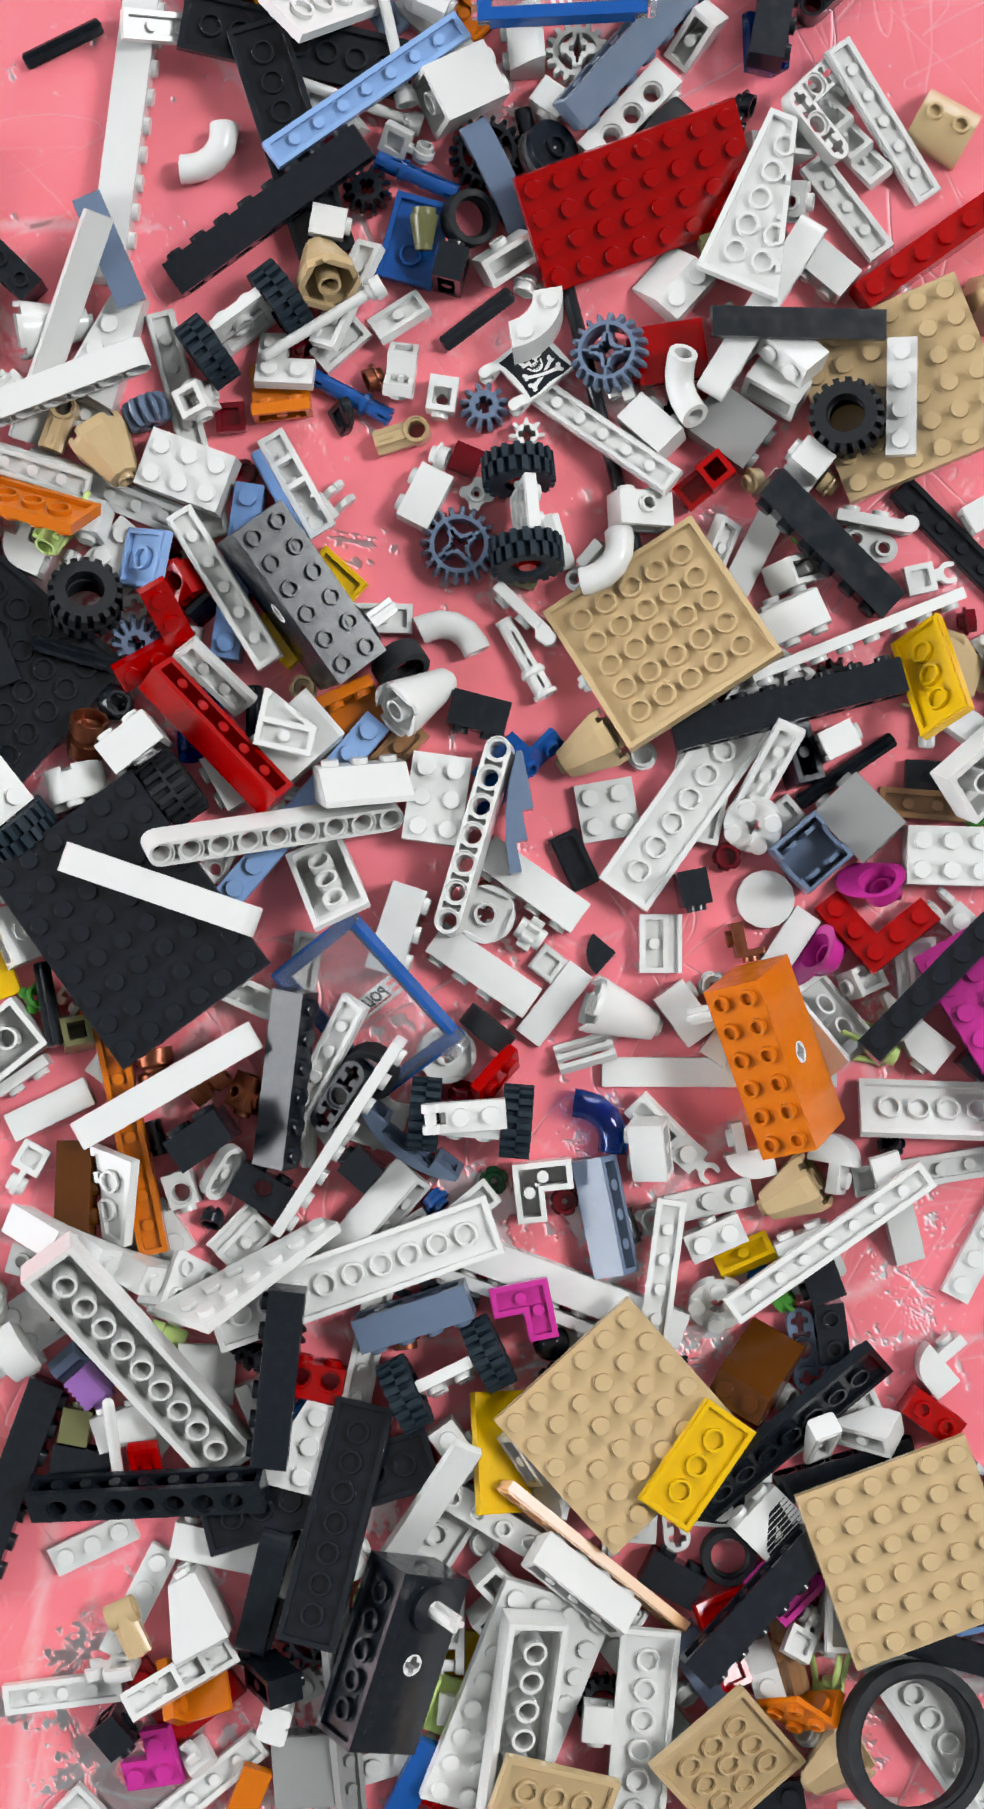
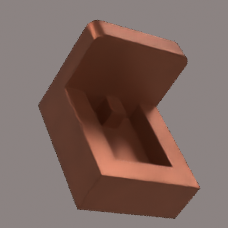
(736, 939)

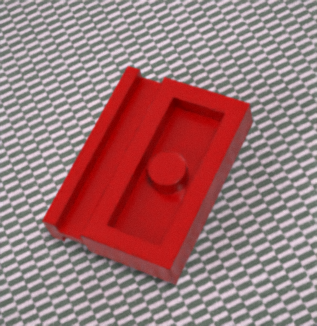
(496, 1073)

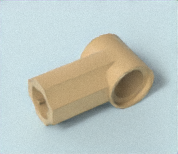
(58, 429)
(398, 438)
(124, 1618)

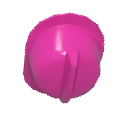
(874, 882)
(820, 955)

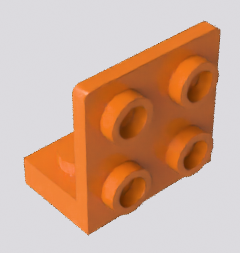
(278, 404)
(351, 702)
(203, 1702)
(807, 1712)

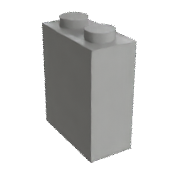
(734, 428)
(859, 816)
(303, 1770)

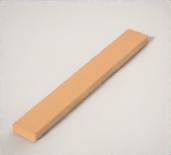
(552, 1522)

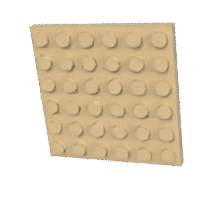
(947, 393)
(664, 635)
(607, 1420)
(901, 1549)

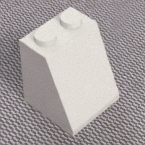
(460, 88)
(327, 739)
(196, 1611)

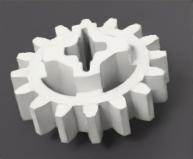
(563, 53)

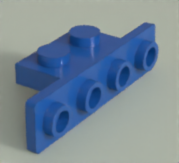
(534, 758)

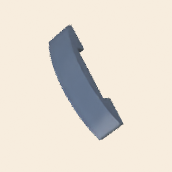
(495, 171)
(438, 1165)

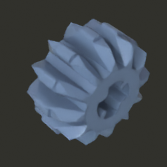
(473, 403)
(147, 411)
(124, 633)

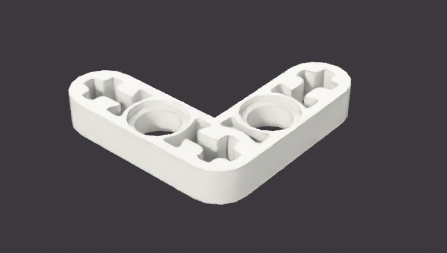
(807, 103)

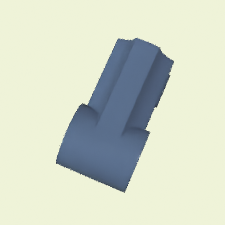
(67, 1362)

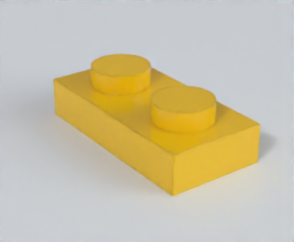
(746, 1256)

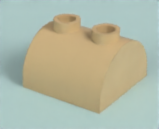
(943, 128)

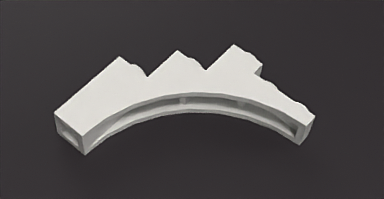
(129, 1268)

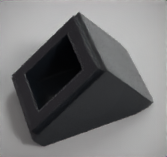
(202, 609)

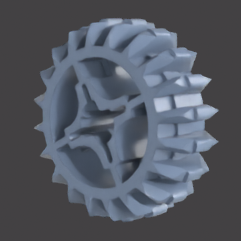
(586, 350)
(447, 554)

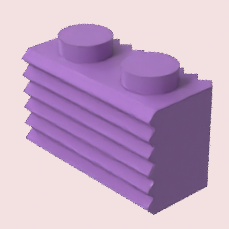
(90, 1386)

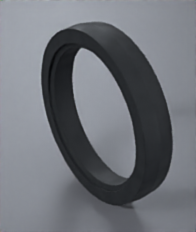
(857, 1706)

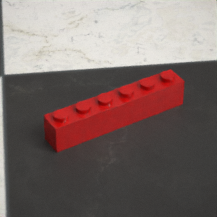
(921, 256)
(215, 735)

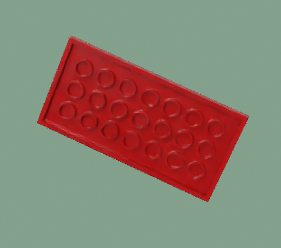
(632, 195)

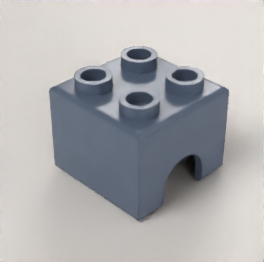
(809, 853)

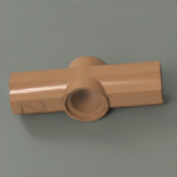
(791, 1672)

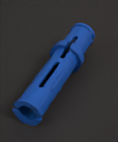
(407, 172)
(361, 402)

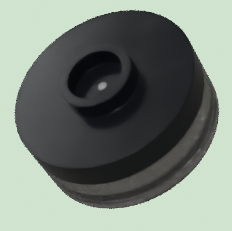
(545, 144)

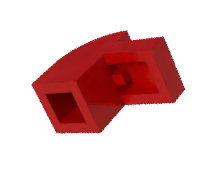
(705, 480)

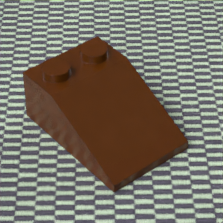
(757, 1371)

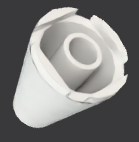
(30, 323)
(414, 699)
(617, 1013)

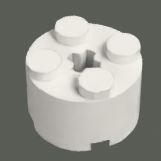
(74, 784)

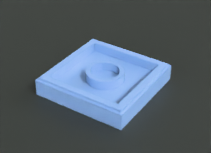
(144, 556)

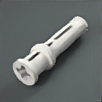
(532, 671)

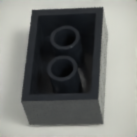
(196, 1141)

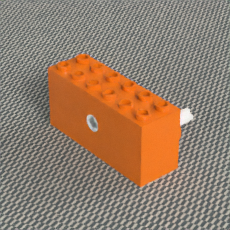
(773, 1056)

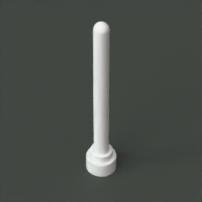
(405, 96)
(410, 120)
(373, 290)
(112, 1435)

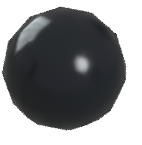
(115, 702)
(552, 1348)

